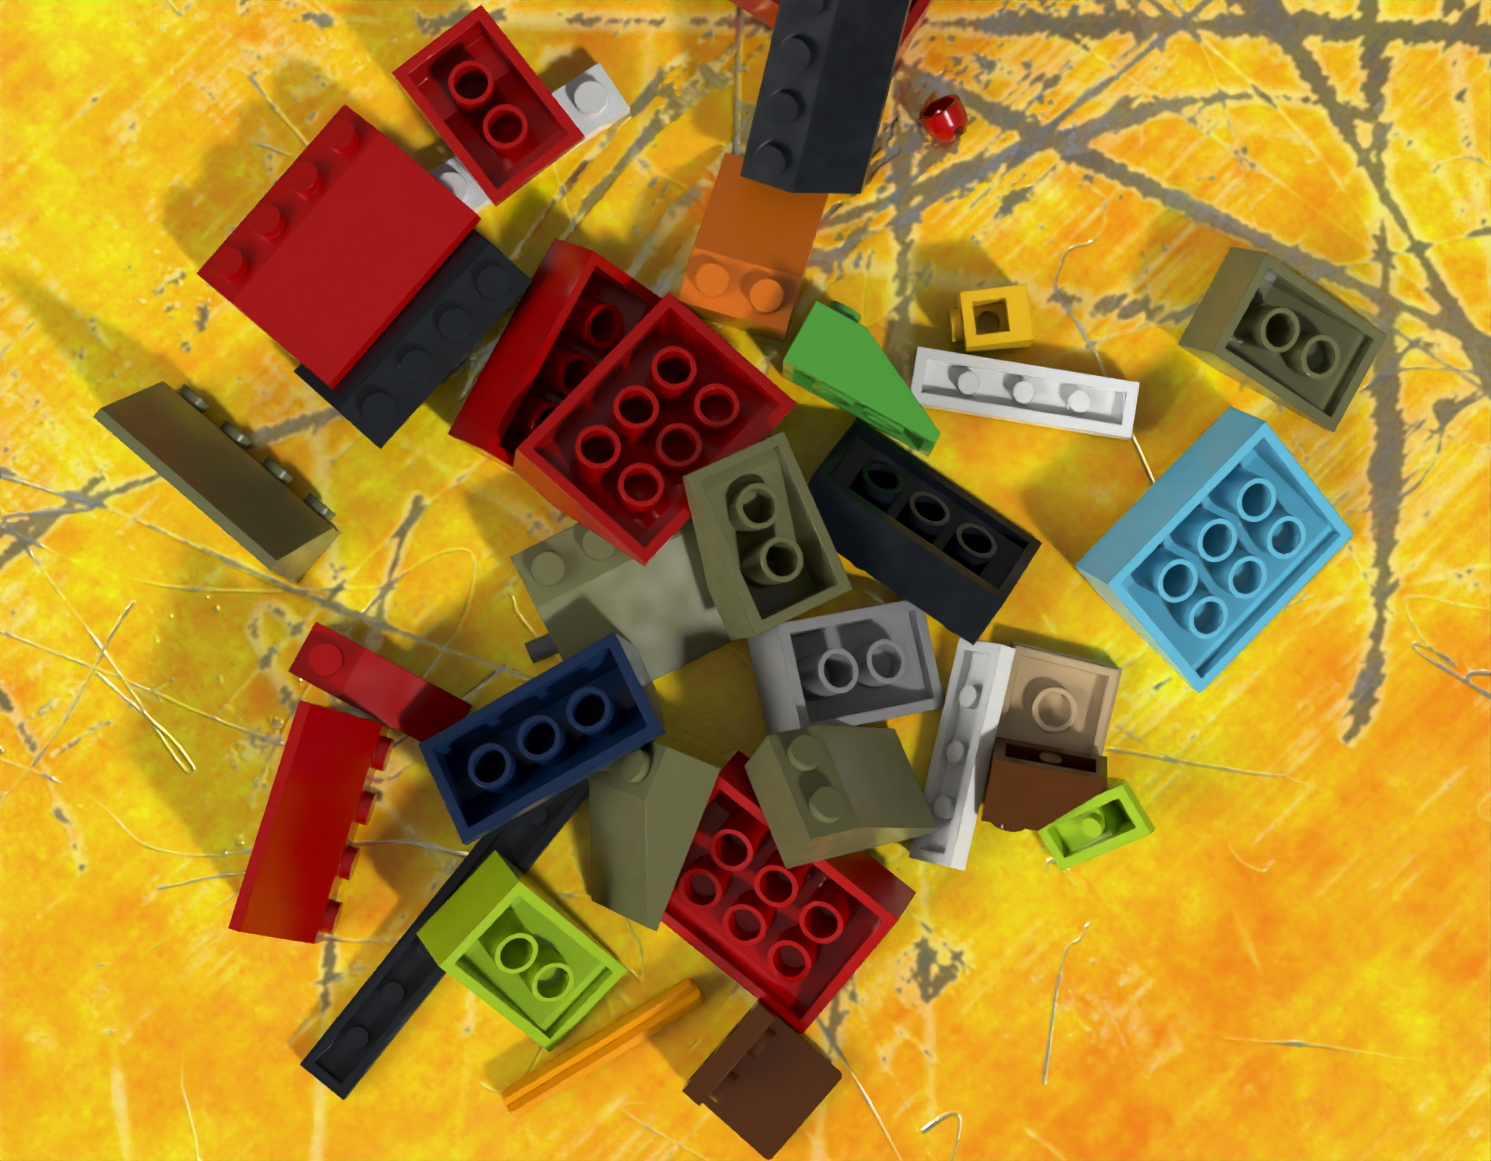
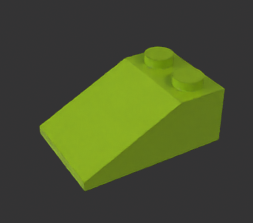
(520, 952)

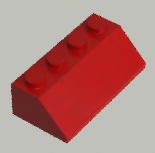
(554, 339)

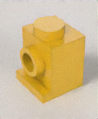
(1006, 304)

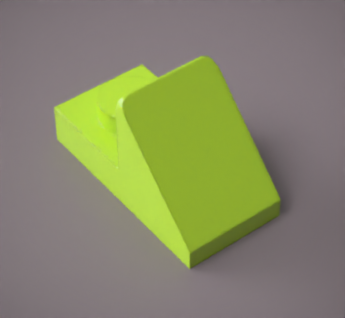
(1097, 826)

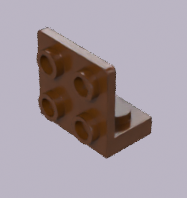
(763, 1080)

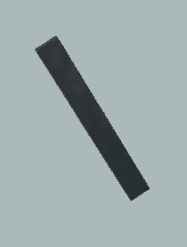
(409, 969)

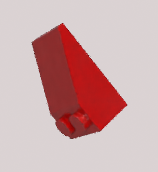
(487, 106)

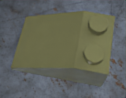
(1282, 337)
(762, 538)
(836, 791)
(643, 827)

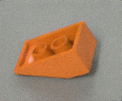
(751, 253)

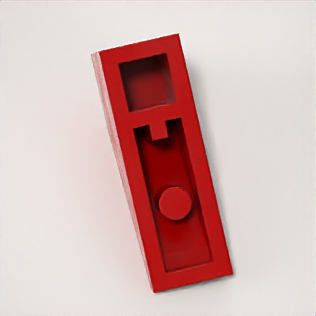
(376, 684)

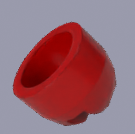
(944, 118)

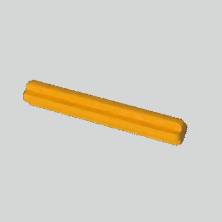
(602, 1047)

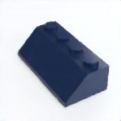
(544, 736)

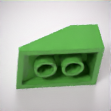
(850, 370)

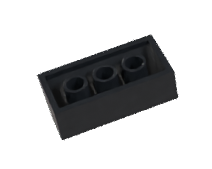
(824, 94)
(425, 339)
(919, 531)

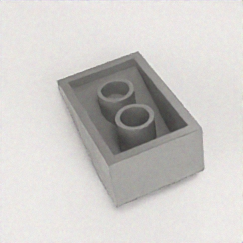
(846, 668)

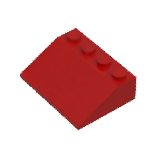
(339, 246)
(643, 420)
(311, 825)
(773, 928)

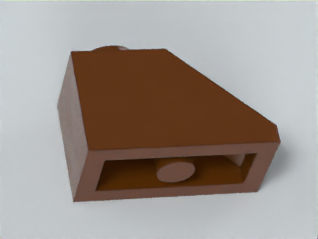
(1038, 784)

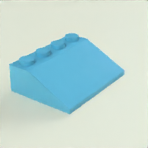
(1216, 547)

